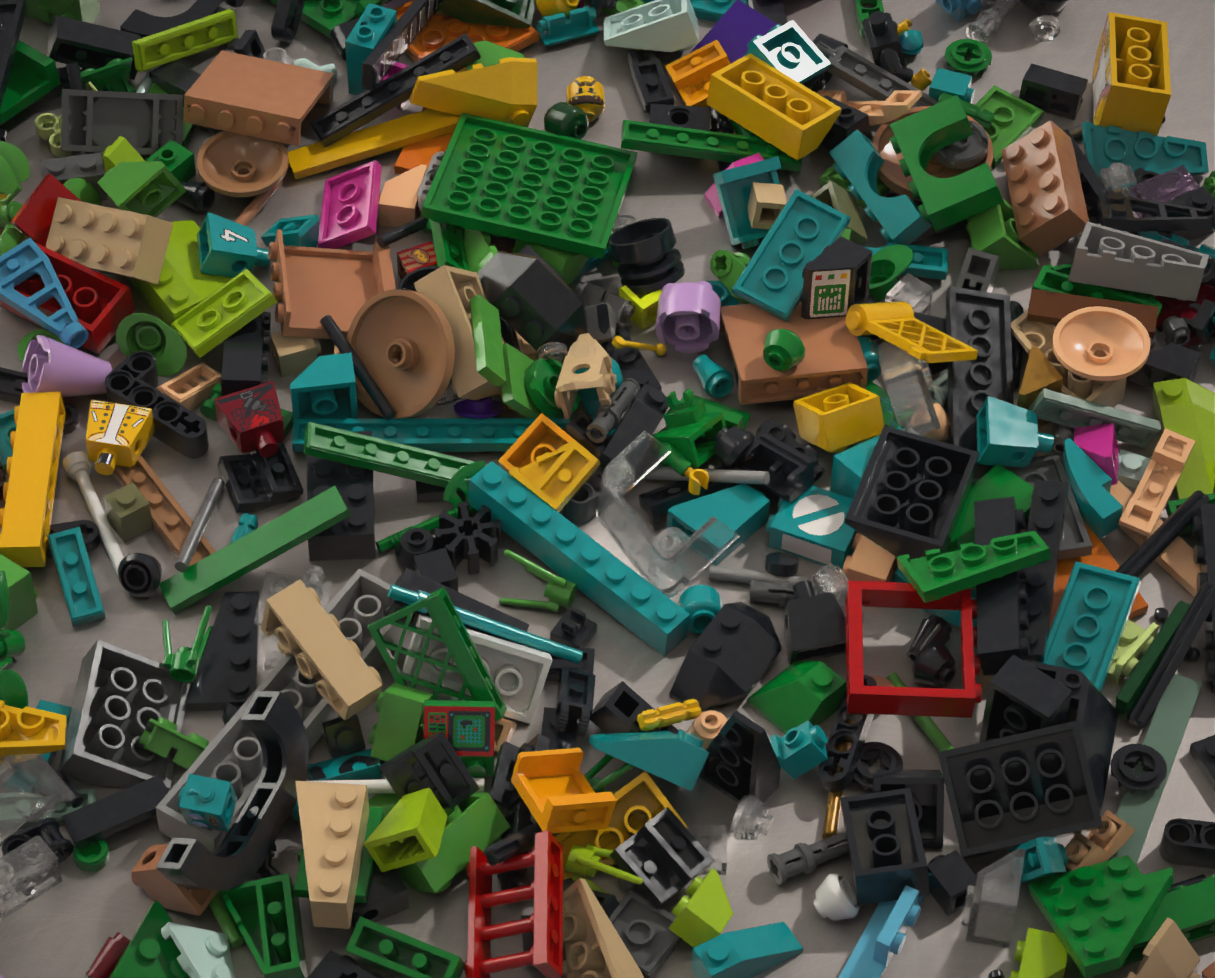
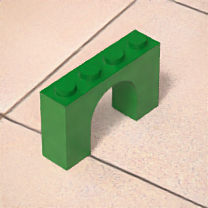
(943, 199)

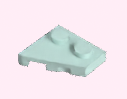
(202, 951)

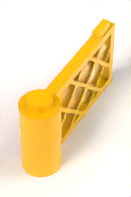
(898, 326)

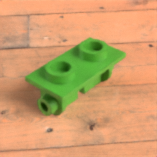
(166, 737)

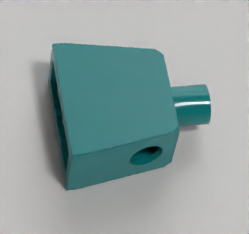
(1008, 434)

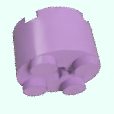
(688, 316)

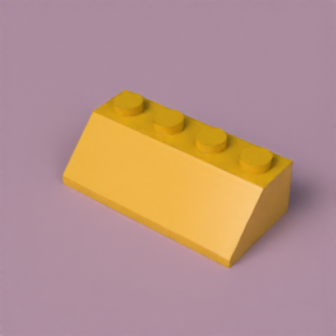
(772, 105)

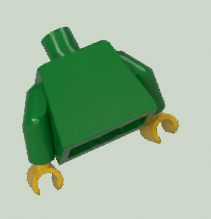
(691, 447)

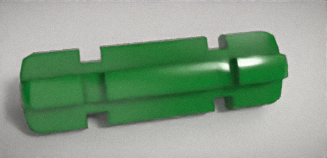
(984, 118)

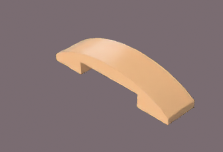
(879, 111)
(1157, 483)

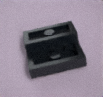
(260, 481)
(431, 765)
(663, 857)

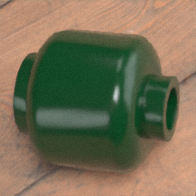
(566, 120)

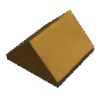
(1038, 375)

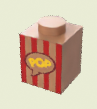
(416, 257)

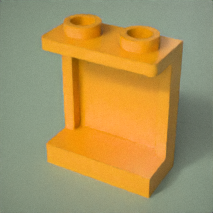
(560, 793)

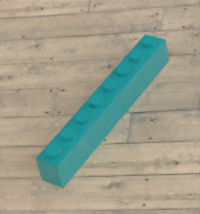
(579, 559)

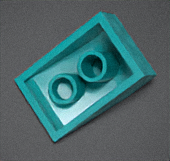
(661, 753)

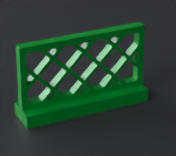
(459, 647)

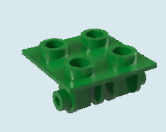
(111, 77)

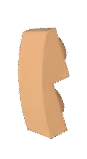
(1099, 843)

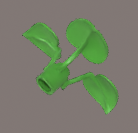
(15, 170)

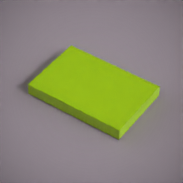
(223, 313)

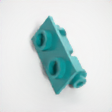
(560, 28)

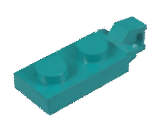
(926, 263)

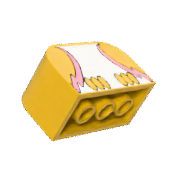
(1131, 74)

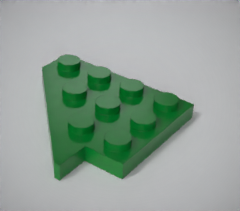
(1101, 910)

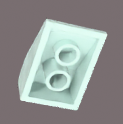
(654, 26)

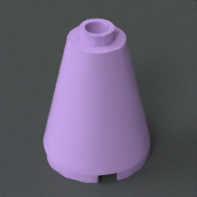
(63, 369)

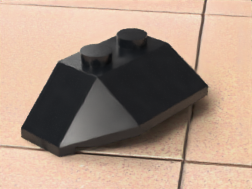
(533, 299)
(727, 657)

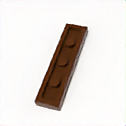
(1053, 306)

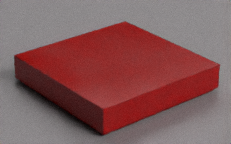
(37, 212)

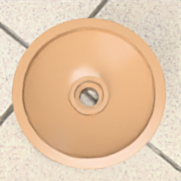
(1101, 343)

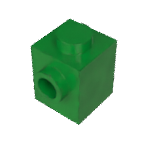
(177, 159)

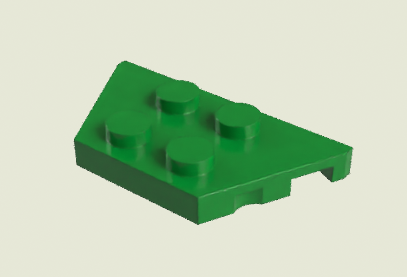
(148, 952)

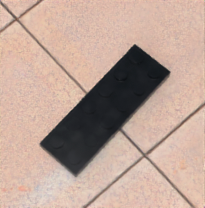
(985, 325)

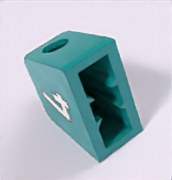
(228, 247)

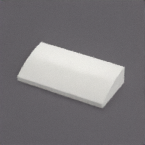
(514, 669)

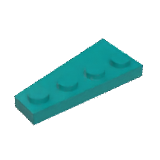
(1141, 150)

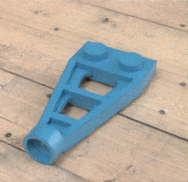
(23, 263)

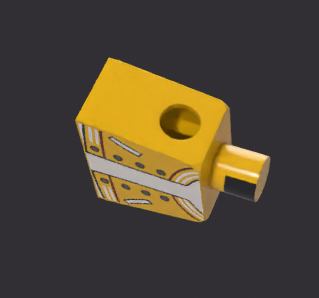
(117, 434)

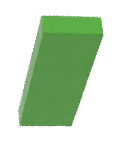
(487, 340)

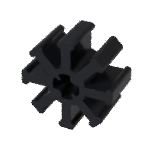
(469, 537)

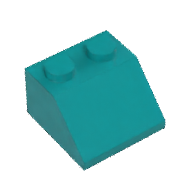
(326, 389)

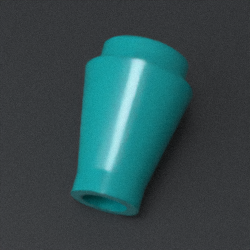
(714, 378)

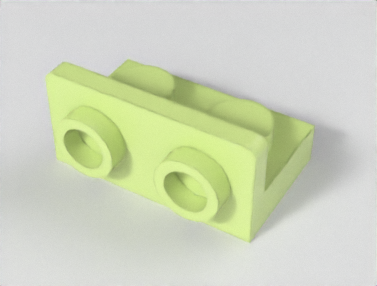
(1130, 650)

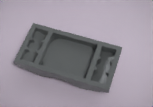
(98, 118)

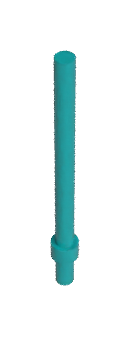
(494, 627)

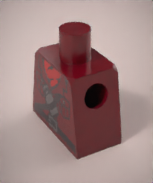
(252, 419)

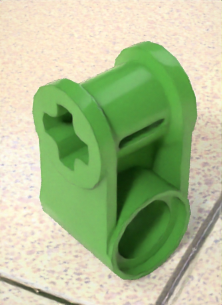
(728, 268)

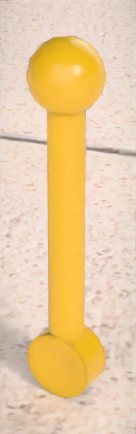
(619, 343)

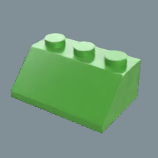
(468, 824)

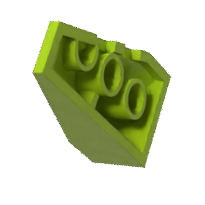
(1191, 413)

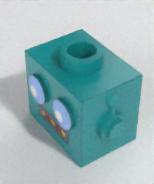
(207, 802)

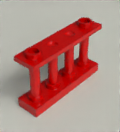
(544, 922)

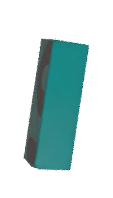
(347, 767)

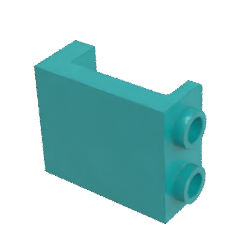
(734, 192)

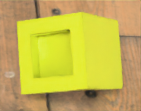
(645, 306)

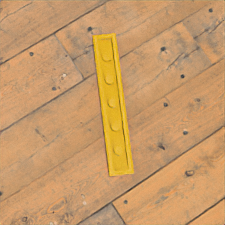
(371, 142)

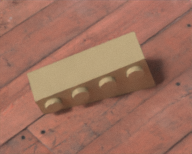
(321, 649)

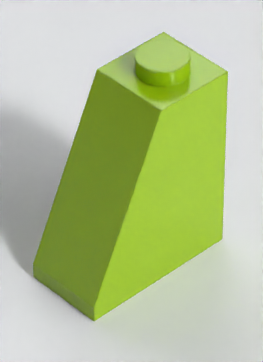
(408, 832)

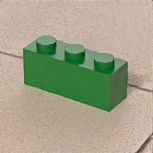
(400, 953)

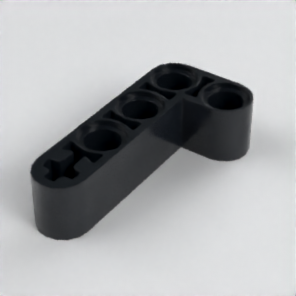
(176, 426)

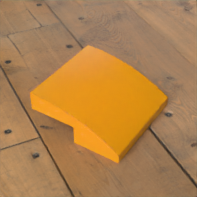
(693, 72)

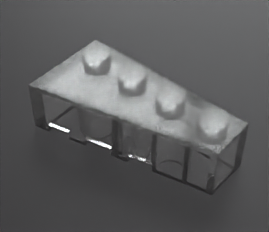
(908, 388)

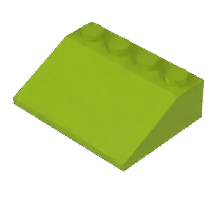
(180, 281)

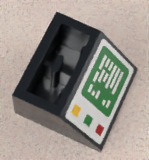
(836, 280)

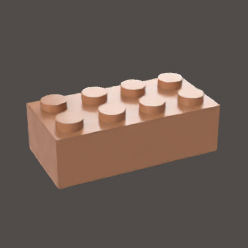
(1045, 188)

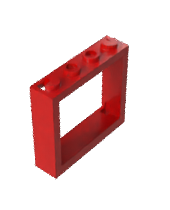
(908, 700)

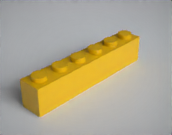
(32, 478)

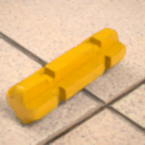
(669, 715)

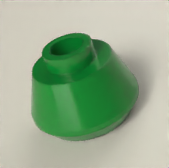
(783, 349)

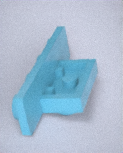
(883, 936)

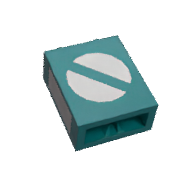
(813, 527)

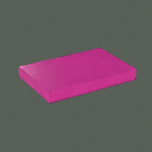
(350, 206)

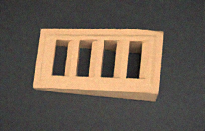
(193, 394)

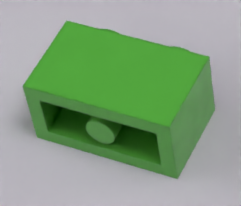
(399, 721)

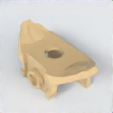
(585, 354)

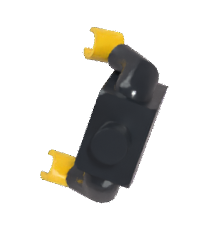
(886, 51)

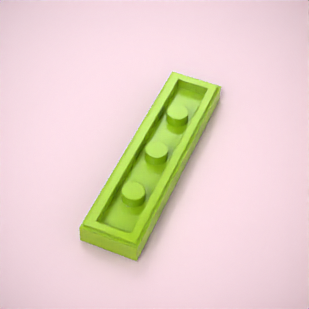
(184, 40)

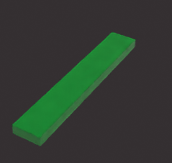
(700, 144)
(381, 455)
(254, 549)

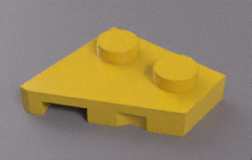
(557, 474)

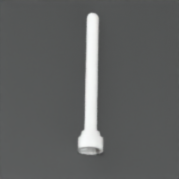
(78, 468)

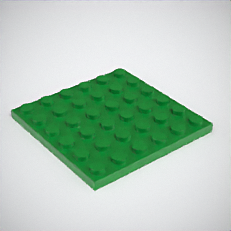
(530, 185)

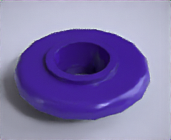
(479, 409)

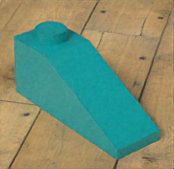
(1042, 858)
(745, 952)

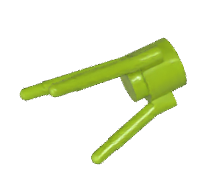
(585, 862)

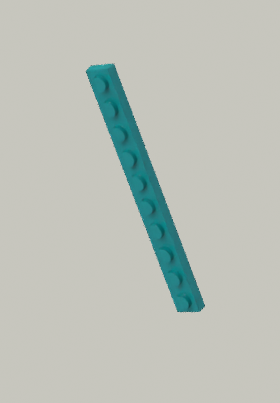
(434, 433)

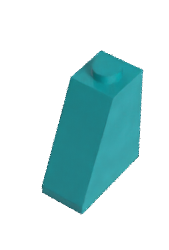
(737, 507)

